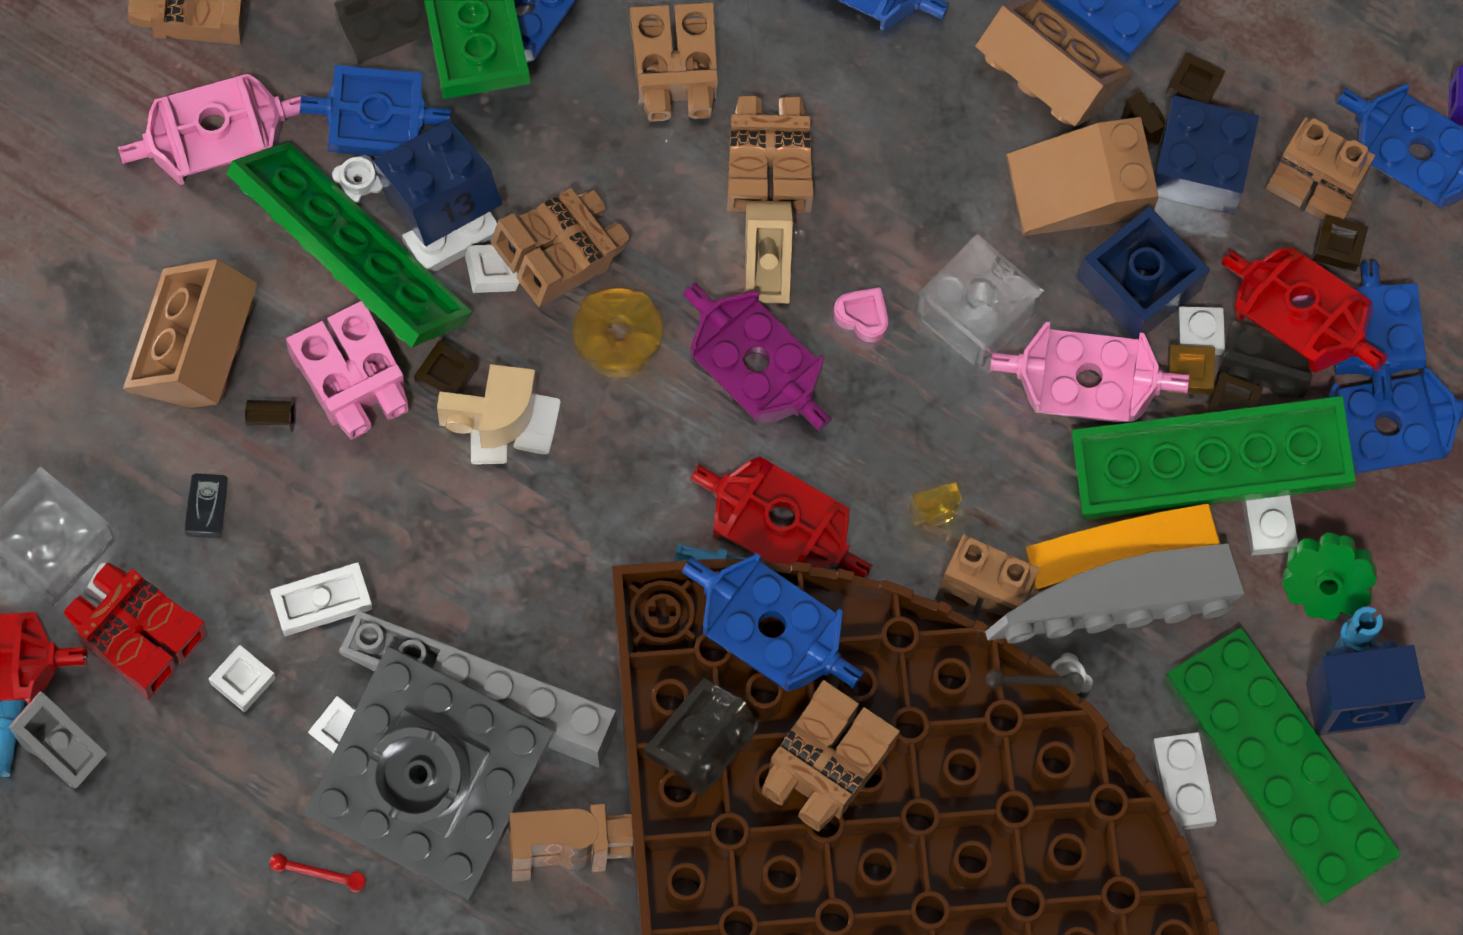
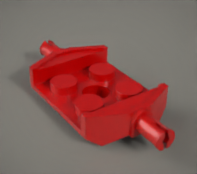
(1323, 332)
(759, 487)
(30, 657)

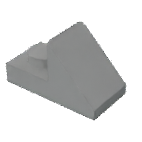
(56, 740)

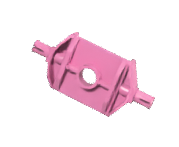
(186, 148)
(1056, 359)

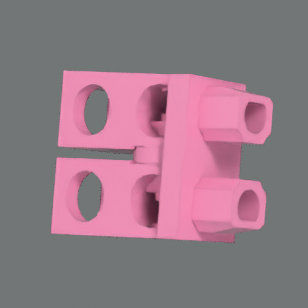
(350, 385)

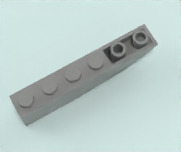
(1129, 592)
(580, 724)

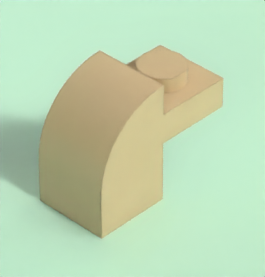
(498, 415)

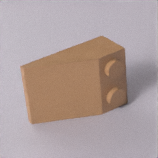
(1083, 178)

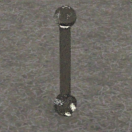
(1072, 682)

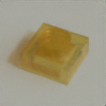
(935, 505)

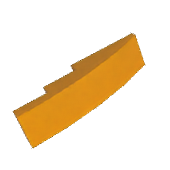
(1119, 540)

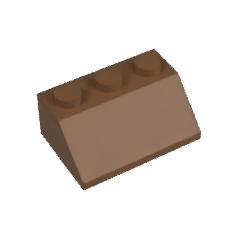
(1052, 60)
(191, 334)

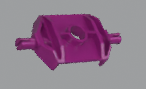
(742, 327)

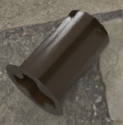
(271, 413)

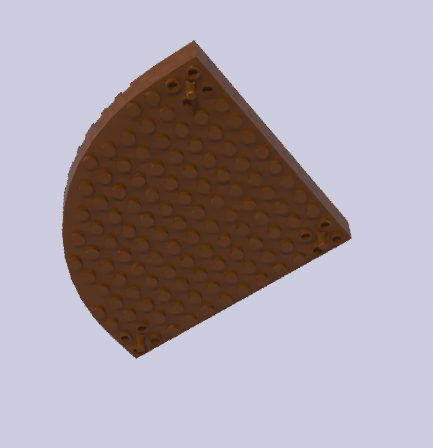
(978, 822)

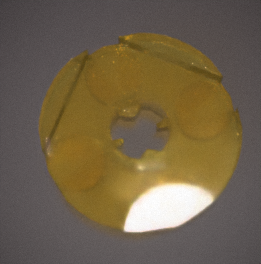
(622, 307)

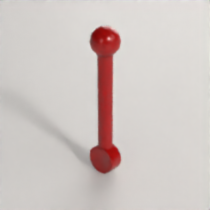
(354, 881)

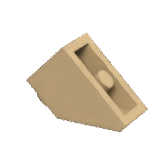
(768, 250)

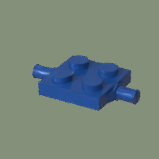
(373, 110)
(1392, 329)

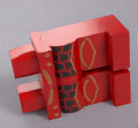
(125, 619)

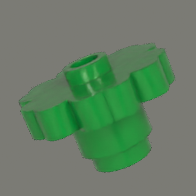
(1329, 576)

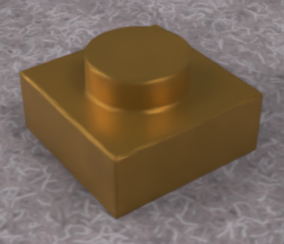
(1198, 363)

